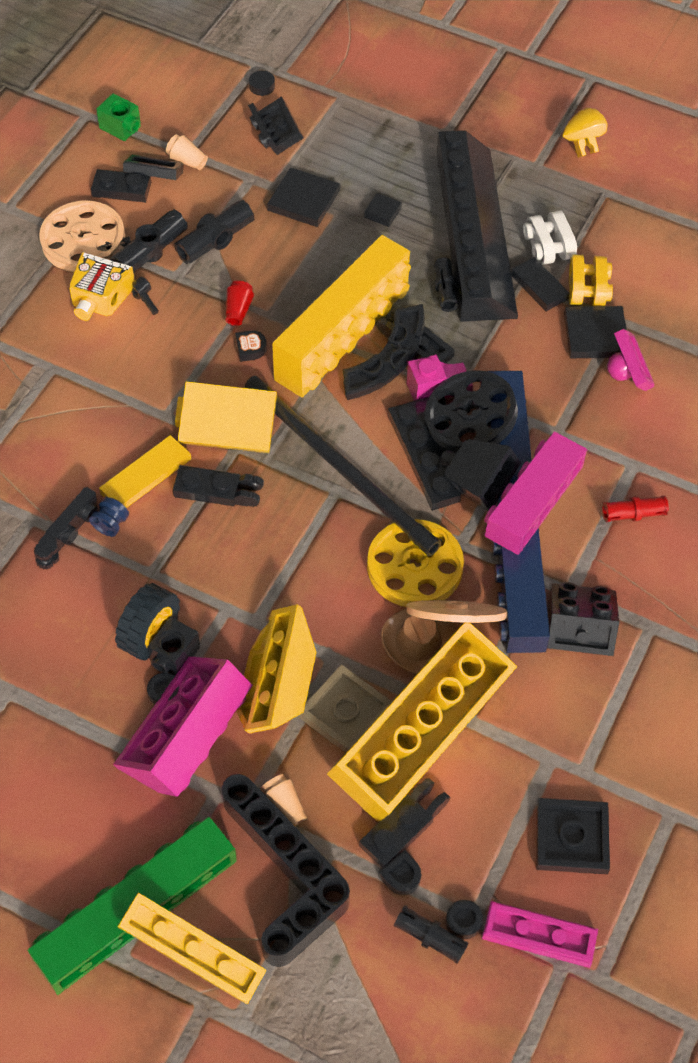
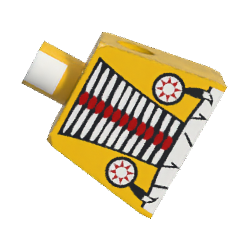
(99, 286)

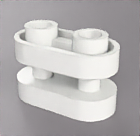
(550, 237)

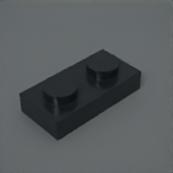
(121, 186)

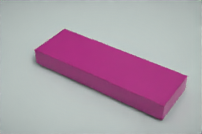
(540, 934)

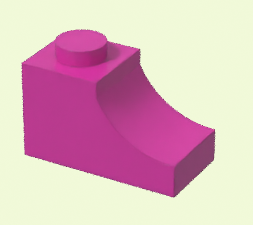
(428, 373)

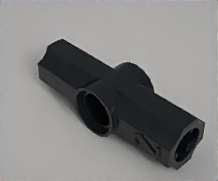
(214, 231)
(151, 240)

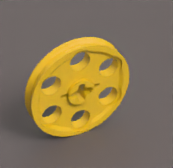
(410, 574)

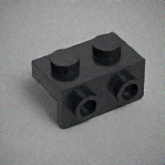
(276, 125)

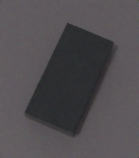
(153, 167)
(540, 284)

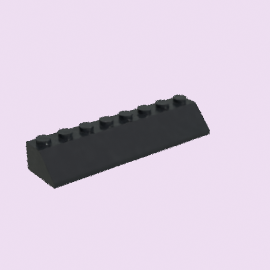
(475, 229)

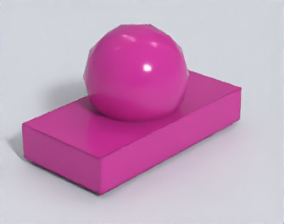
(629, 362)

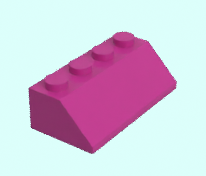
(183, 729)

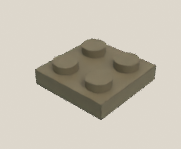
(343, 708)

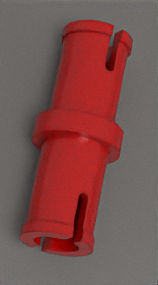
(635, 508)

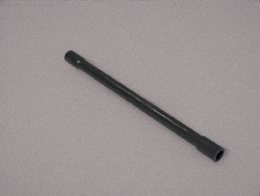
(415, 531)

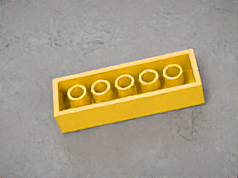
(341, 316)
(421, 721)

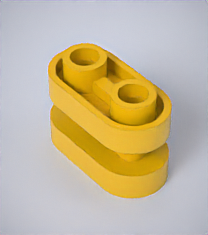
(600, 273)

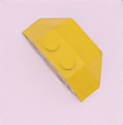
(279, 671)

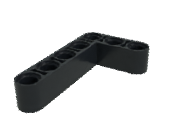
(290, 863)

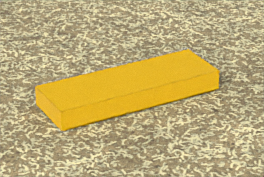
(146, 472)

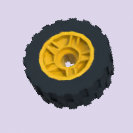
(144, 618)

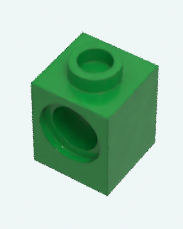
(118, 117)

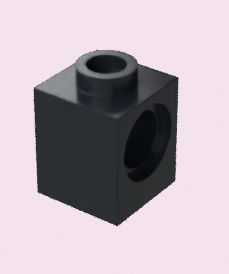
(173, 635)

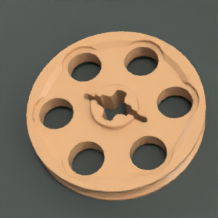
(72, 233)

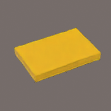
(227, 417)

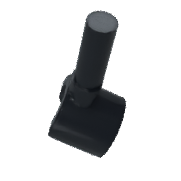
(140, 290)

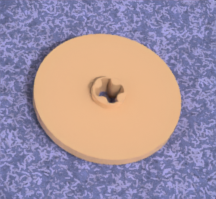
(456, 611)

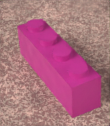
(535, 492)

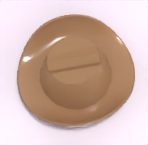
(414, 640)

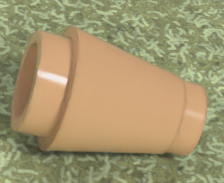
(184, 151)
(284, 797)

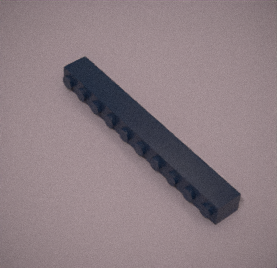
(522, 574)

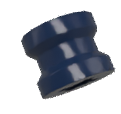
(109, 516)

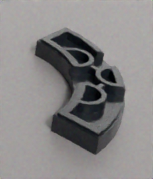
(394, 357)

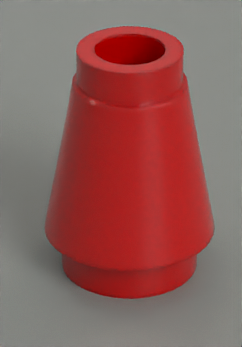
(238, 300)

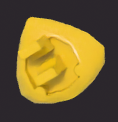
(584, 128)

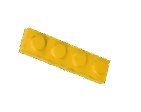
(192, 948)

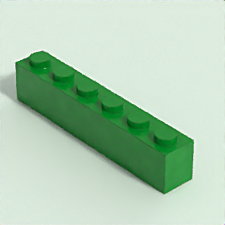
(167, 879)

